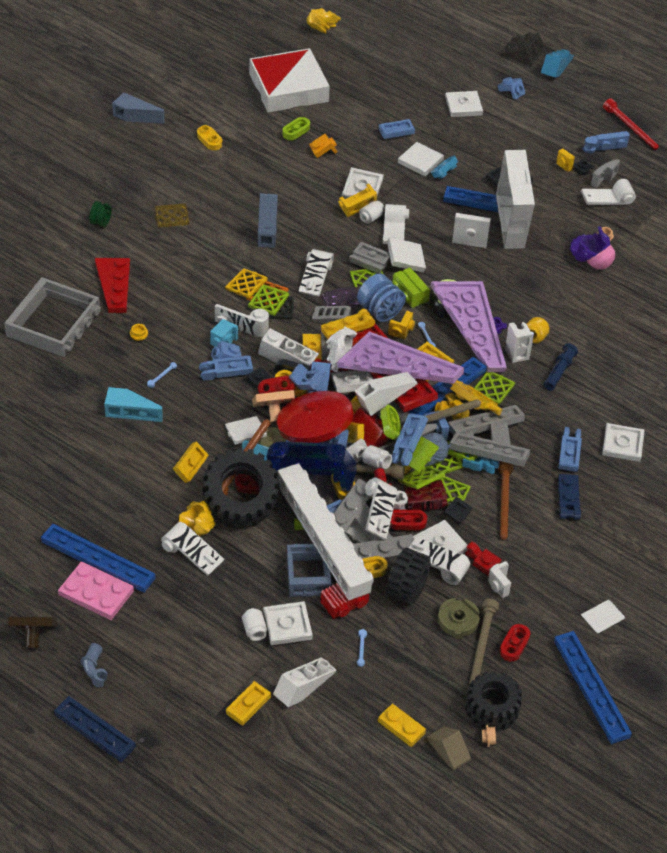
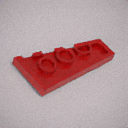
(114, 282)

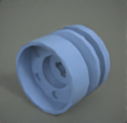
(381, 297)

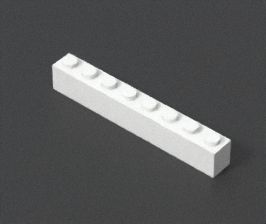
(324, 532)

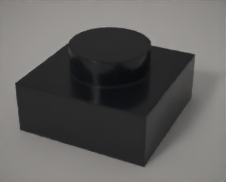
(257, 376)
(458, 510)

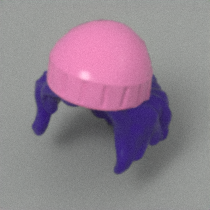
(594, 249)

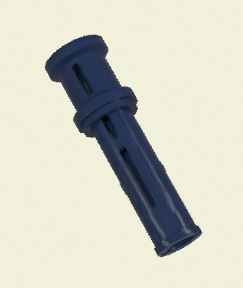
(563, 361)

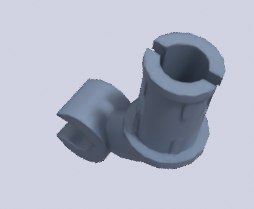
(89, 664)

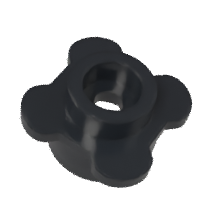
(583, 167)

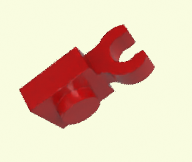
(482, 560)

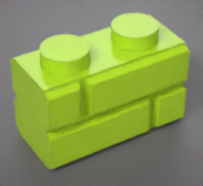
(412, 286)

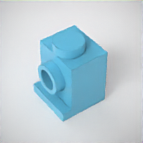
(223, 331)

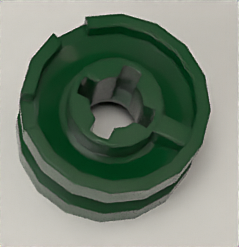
(100, 213)

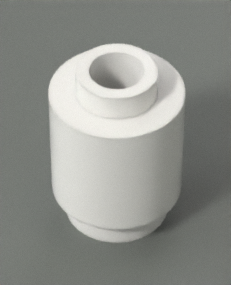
(371, 212)
(377, 457)
(254, 624)

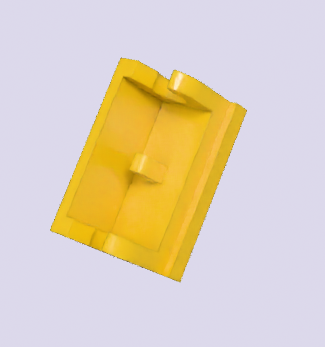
(356, 202)

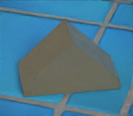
(450, 746)

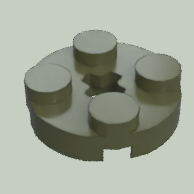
(455, 627)

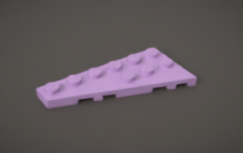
(472, 314)
(390, 357)

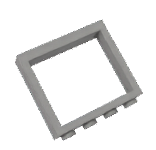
(49, 288)

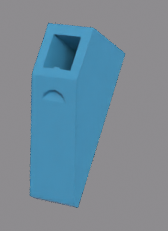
(556, 62)

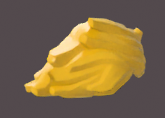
(322, 20)
(198, 518)

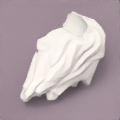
(339, 345)

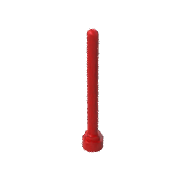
(611, 107)

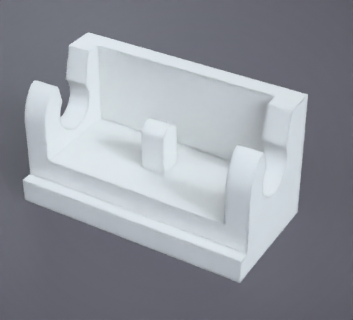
(519, 342)

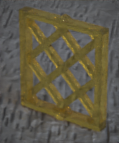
(173, 207)

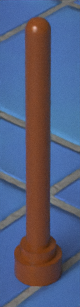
(251, 445)
(505, 470)

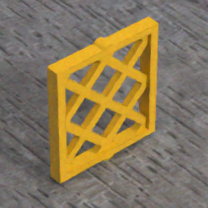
(230, 285)

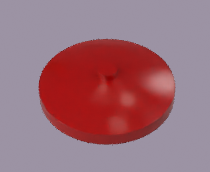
(315, 417)

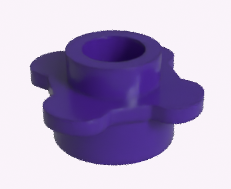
(499, 324)

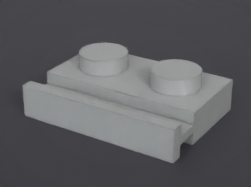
(370, 257)

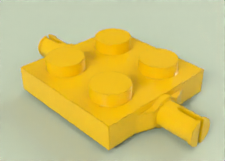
(469, 393)

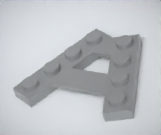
(497, 448)
(355, 509)

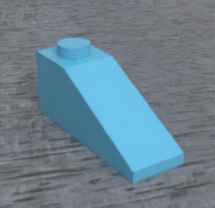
(129, 405)

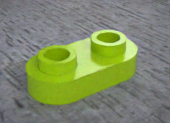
(296, 128)
(390, 422)

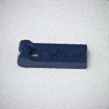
(569, 496)

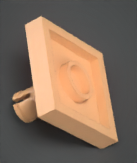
(273, 400)

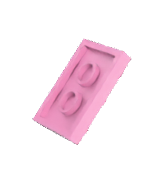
(96, 590)

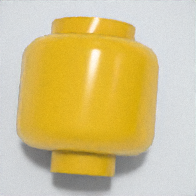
(539, 328)

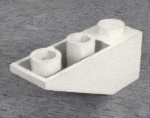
(277, 346)
(382, 391)
(302, 681)

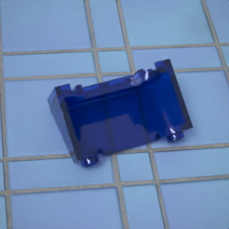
(316, 459)

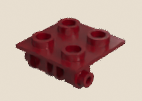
(431, 492)

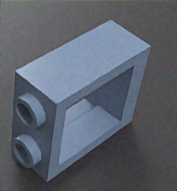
(306, 585)

